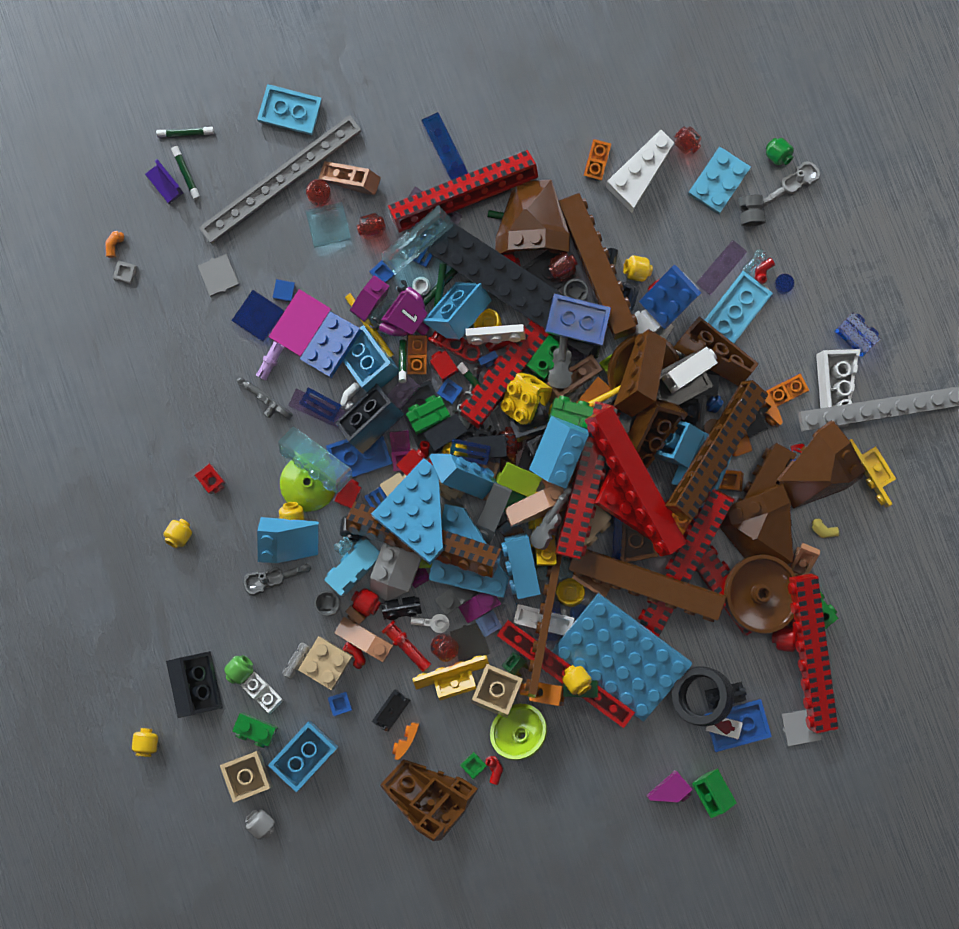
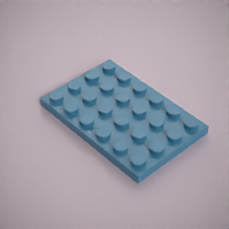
(622, 656)

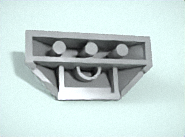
(393, 572)

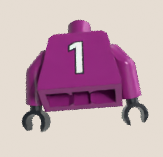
(404, 315)

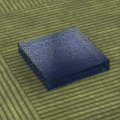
(258, 315)

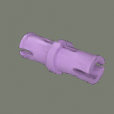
(270, 360)

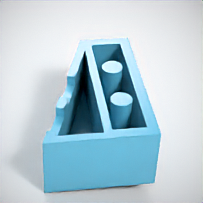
(352, 567)

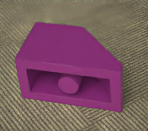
(369, 298)
(478, 606)
(671, 789)

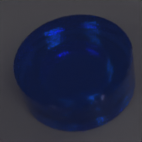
(784, 283)

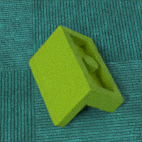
(518, 479)

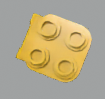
(523, 397)

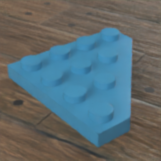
(414, 512)
(458, 521)

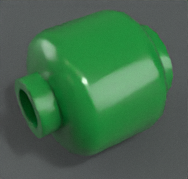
(779, 151)

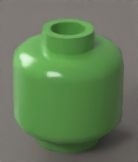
(238, 669)

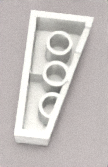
(637, 173)
(836, 377)

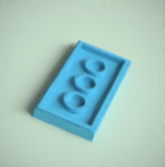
(738, 306)

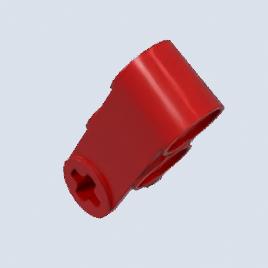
(444, 343)

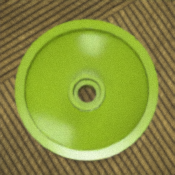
(311, 496)
(506, 732)

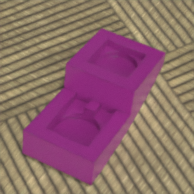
(399, 446)

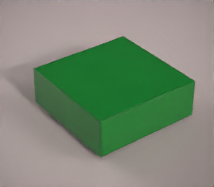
(473, 765)

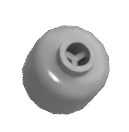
(260, 824)

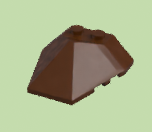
(533, 220)
(822, 468)
(762, 525)
(428, 798)

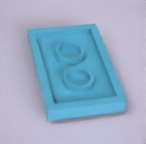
(289, 109)
(719, 180)

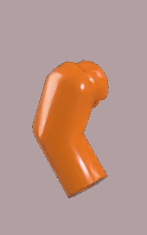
(111, 242)

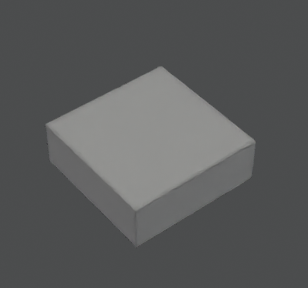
(125, 272)

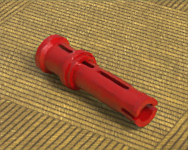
(400, 639)

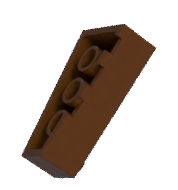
(653, 428)
(635, 546)

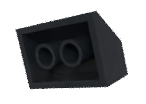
(369, 418)
(194, 684)

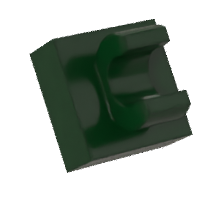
(514, 664)

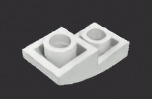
(262, 692)

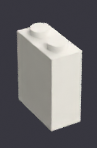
(689, 369)

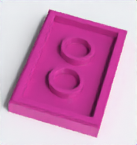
(299, 322)

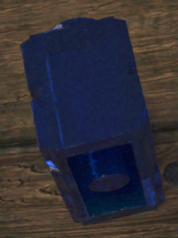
(857, 333)

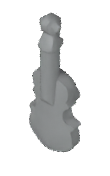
(806, 174)

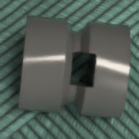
(751, 210)
(576, 289)
(327, 603)

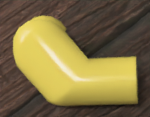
(822, 531)

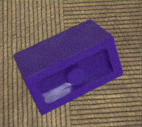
(164, 182)

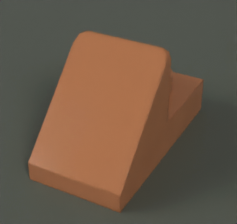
(804, 559)

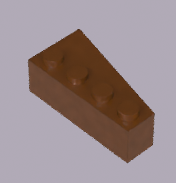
(732, 361)
(642, 374)
(773, 464)

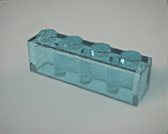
(417, 239)
(315, 460)

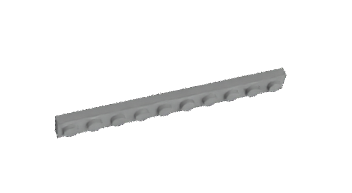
(280, 179)
(879, 408)

